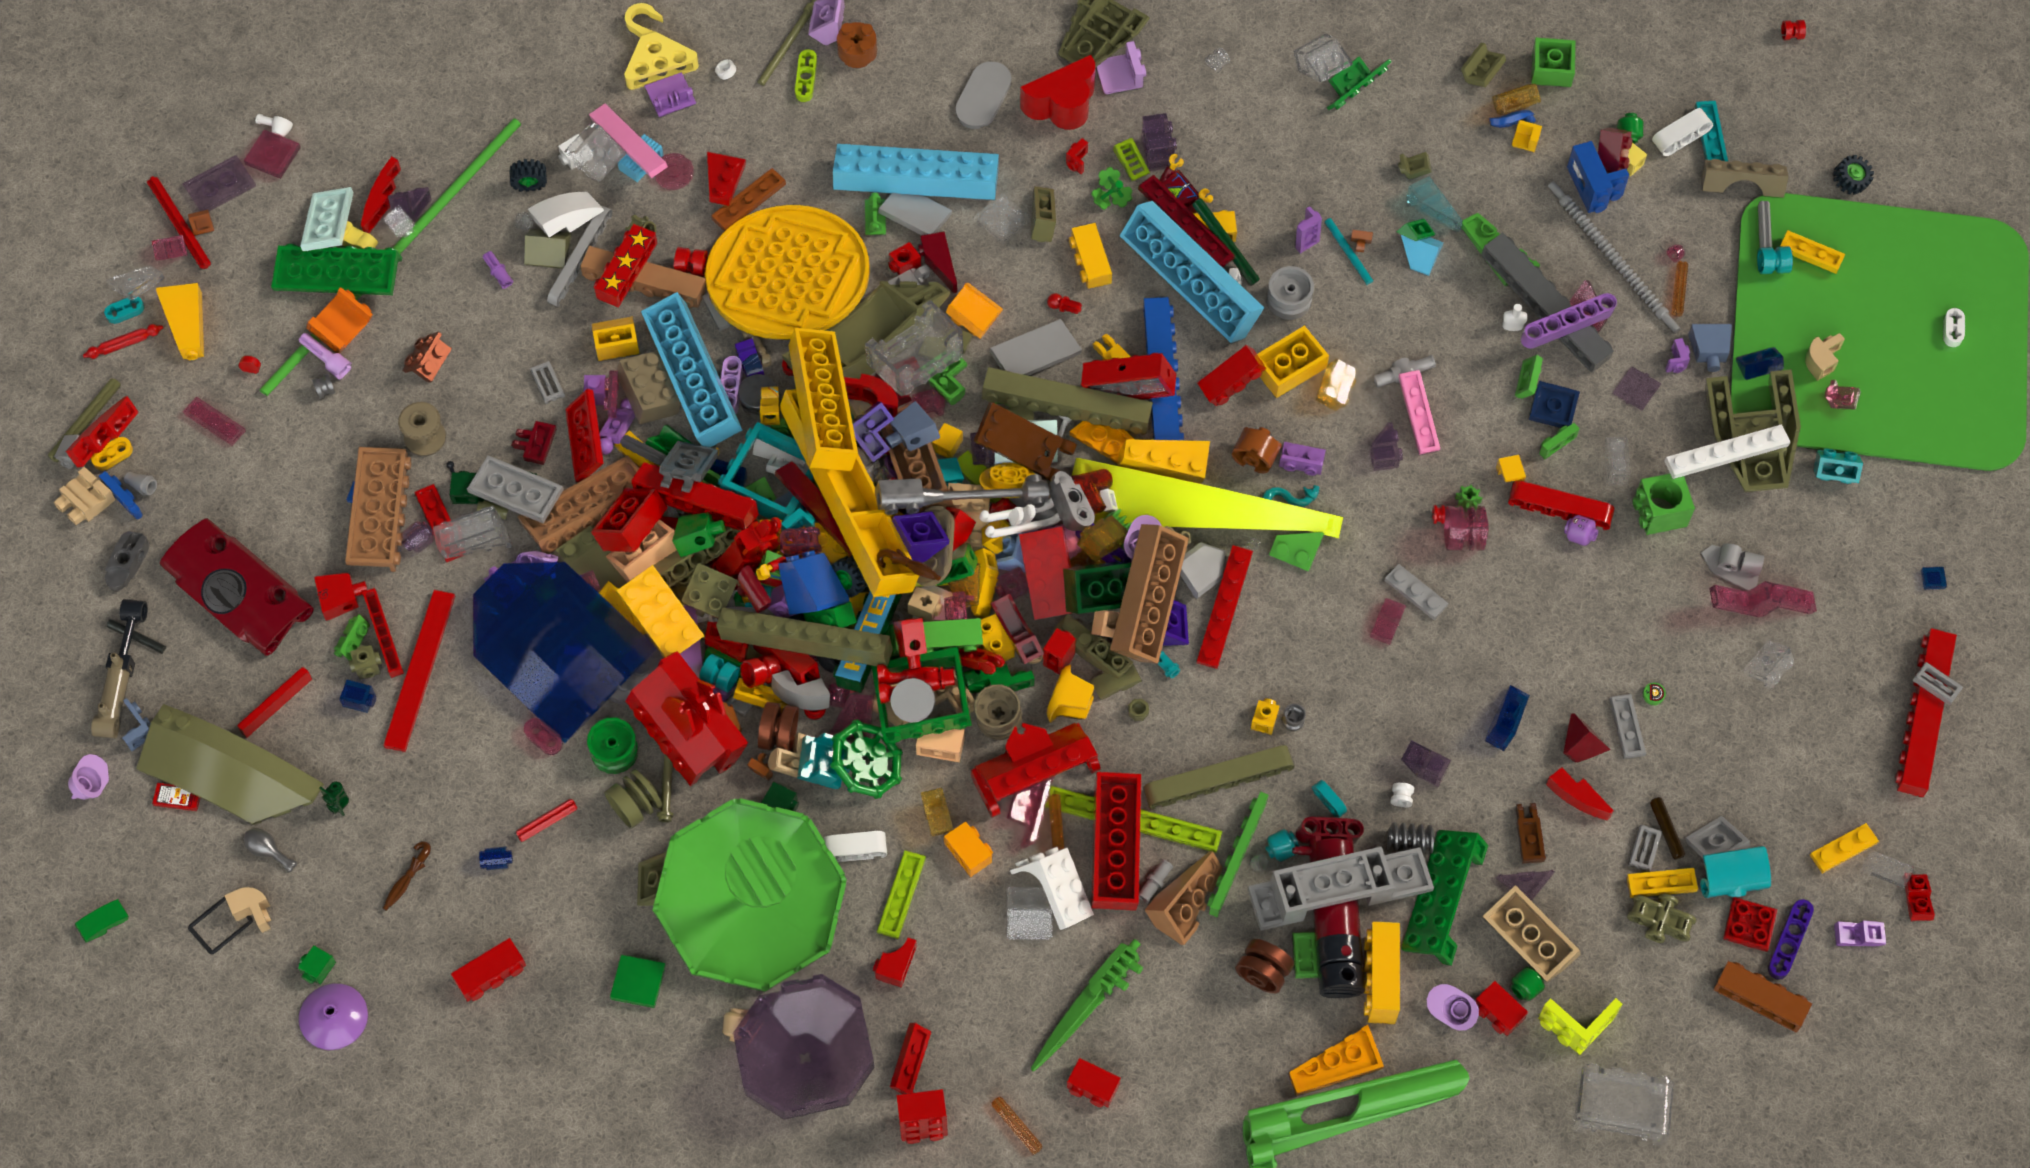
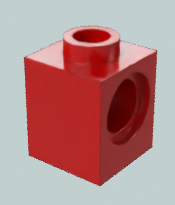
(905, 252)

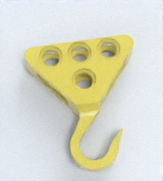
(654, 51)

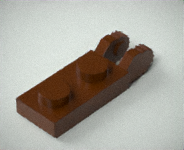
(1530, 835)

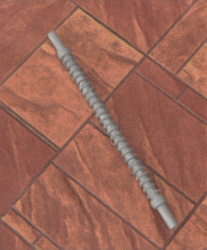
(1661, 312)

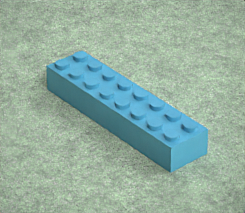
(915, 171)
(1191, 271)
(691, 370)

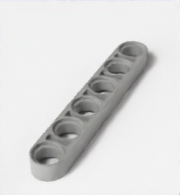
(573, 264)

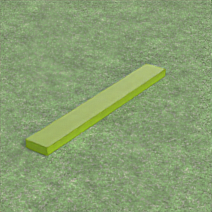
(1150, 823)

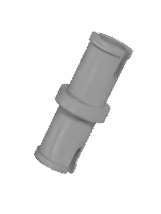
(1155, 880)

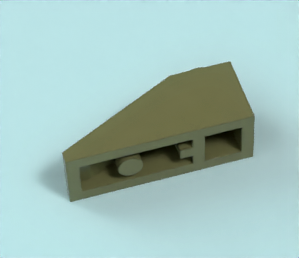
(1043, 214)

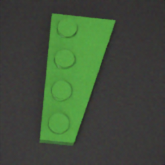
(1481, 233)

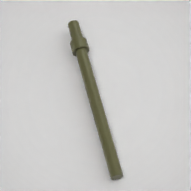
(807, 12)

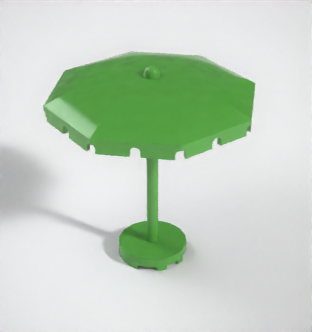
(749, 894)

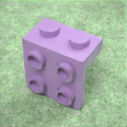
(1122, 71)

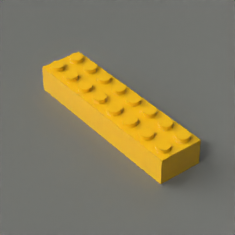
(822, 399)

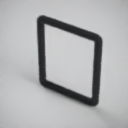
(203, 943)

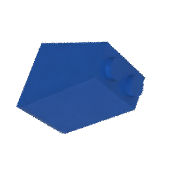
(810, 583)

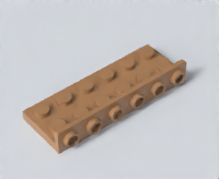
(581, 505)
(378, 507)

